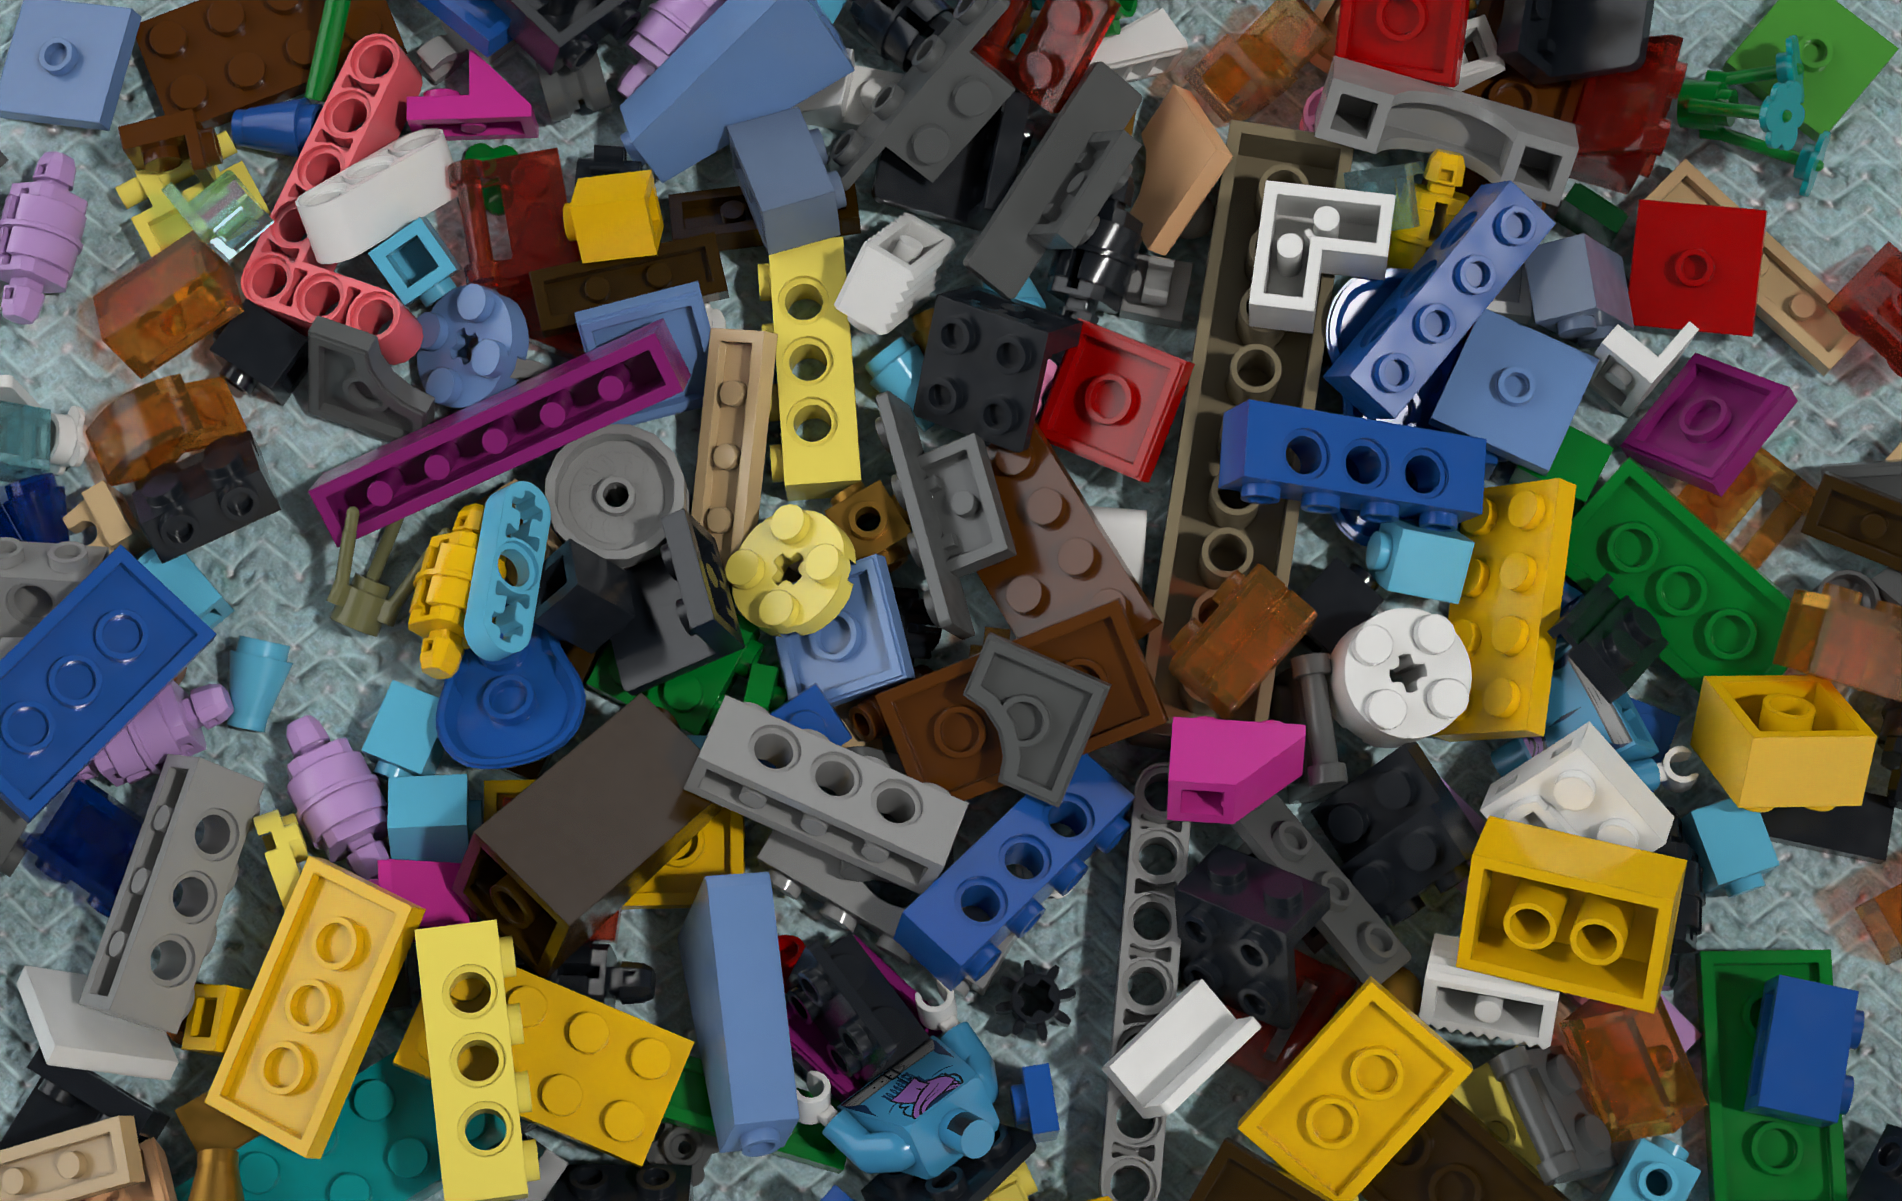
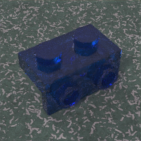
(88, 843)

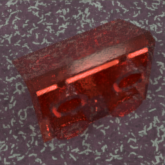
(1624, 118)

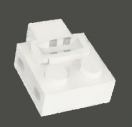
(1582, 791)

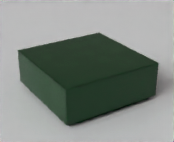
(1591, 214)

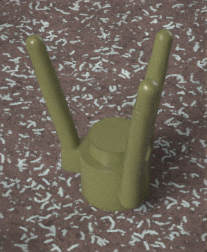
(364, 602)

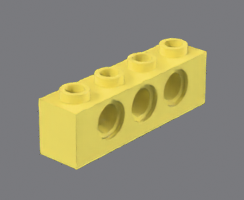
(832, 463)
(444, 960)

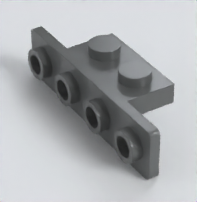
(934, 104)
(1062, 184)
(951, 510)
(1351, 924)

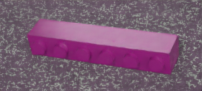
(503, 431)

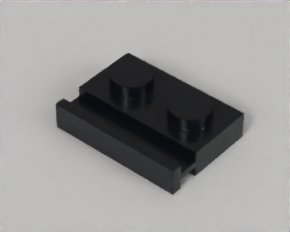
(1610, 638)

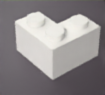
(1313, 233)

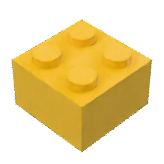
(1782, 742)

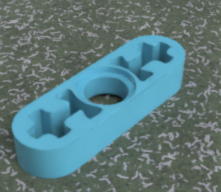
(489, 590)

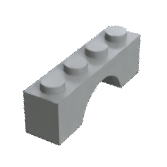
(1393, 111)
(846, 903)

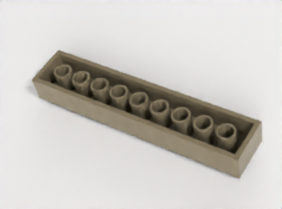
(1209, 527)

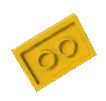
(1355, 1094)

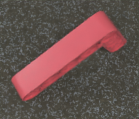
(329, 149)

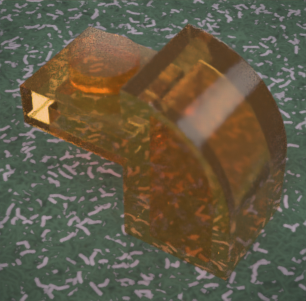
(1258, 66)
(160, 424)

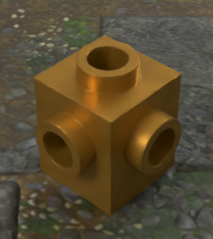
(859, 505)

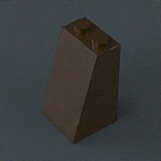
(585, 835)

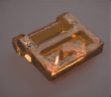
(1727, 511)

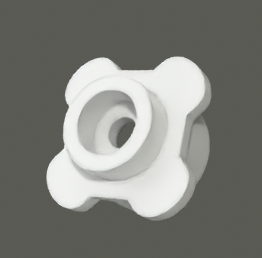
(68, 440)

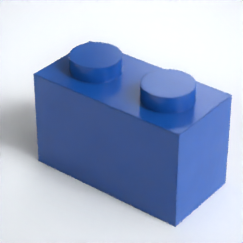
(1804, 1052)

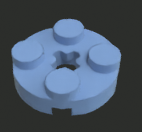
(447, 332)

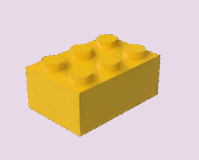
(1570, 913)

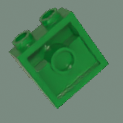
(692, 696)

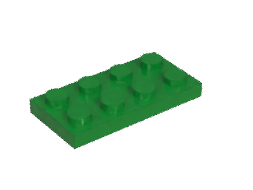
(1698, 587)
(1750, 1152)

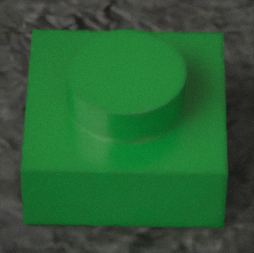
(765, 687)

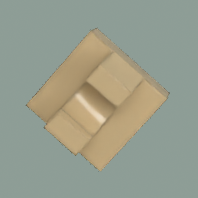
(111, 515)

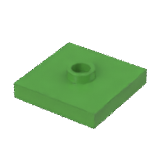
(1835, 48)

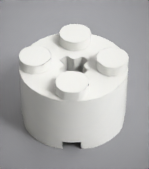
(1433, 672)

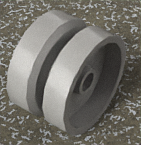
(609, 467)

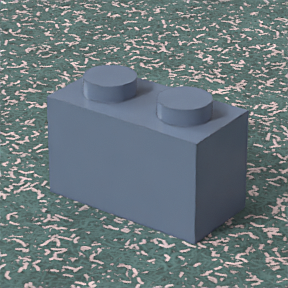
(786, 180)
(1579, 289)

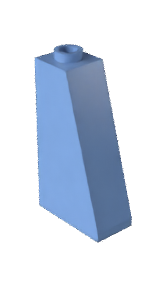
(732, 69)
(740, 1012)

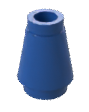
(276, 126)

